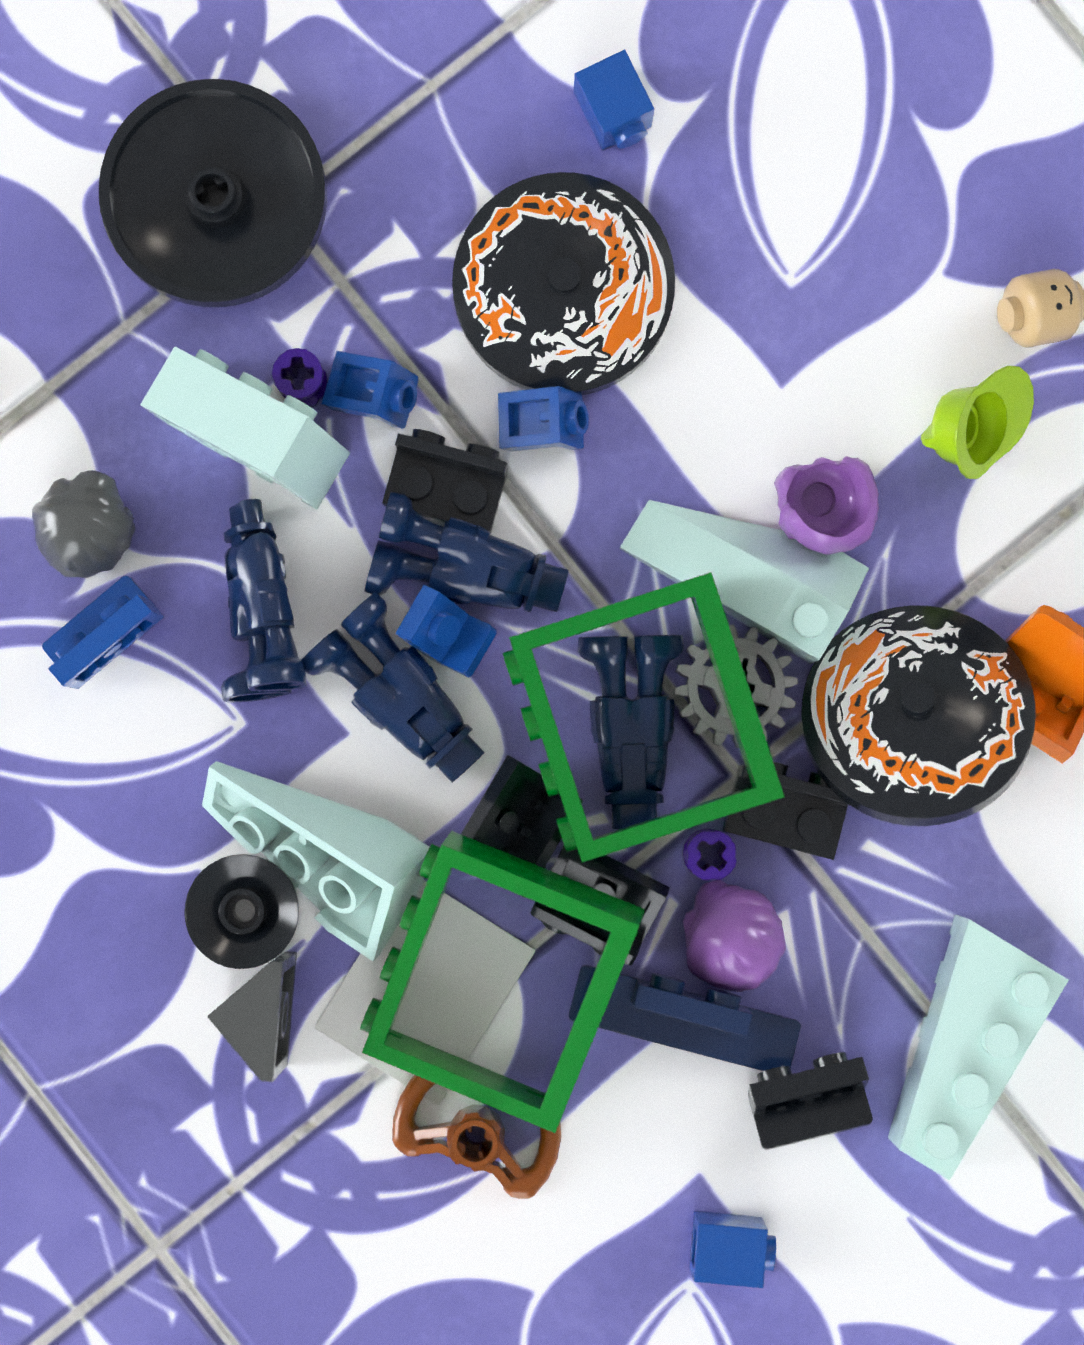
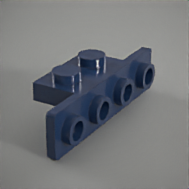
(694, 1022)

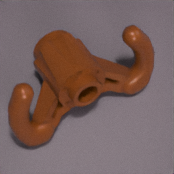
(479, 1156)

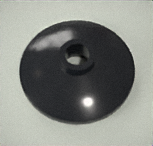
(212, 913)

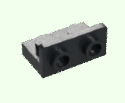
(447, 480)
(803, 820)

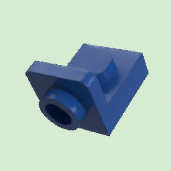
(371, 388)
(542, 419)
(446, 632)

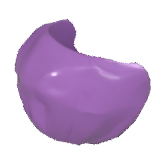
(828, 504)
(733, 937)

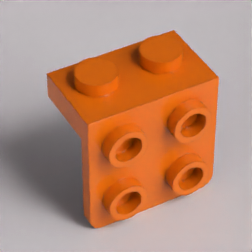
(1053, 657)

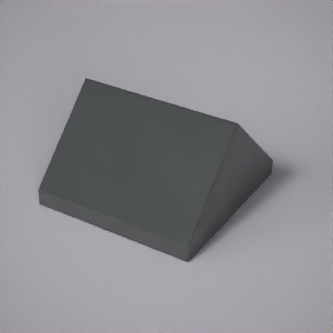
(260, 1017)

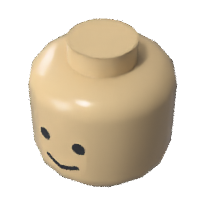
(1041, 308)

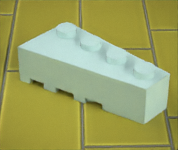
(970, 1043)

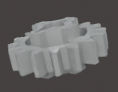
(763, 694)

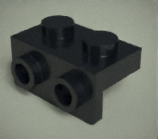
(518, 815)
(613, 879)
(810, 1102)

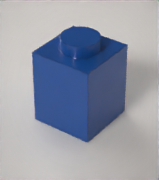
(614, 101)
(731, 1249)

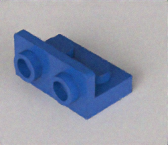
(100, 633)

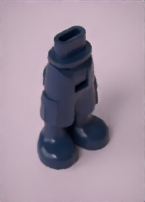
(469, 563)
(259, 609)
(403, 696)
(635, 731)

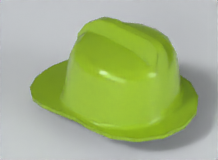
(982, 421)

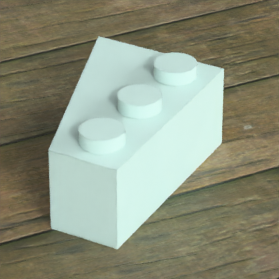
(247, 423)

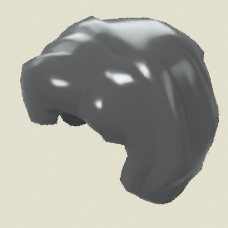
(83, 525)

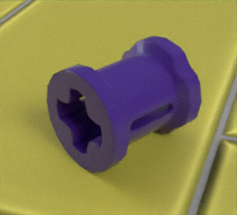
(287, 368)
(726, 853)

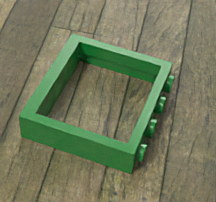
(734, 689)
(539, 885)

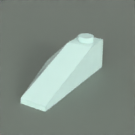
(757, 572)
(339, 857)

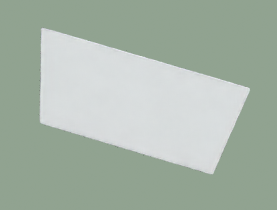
(451, 996)

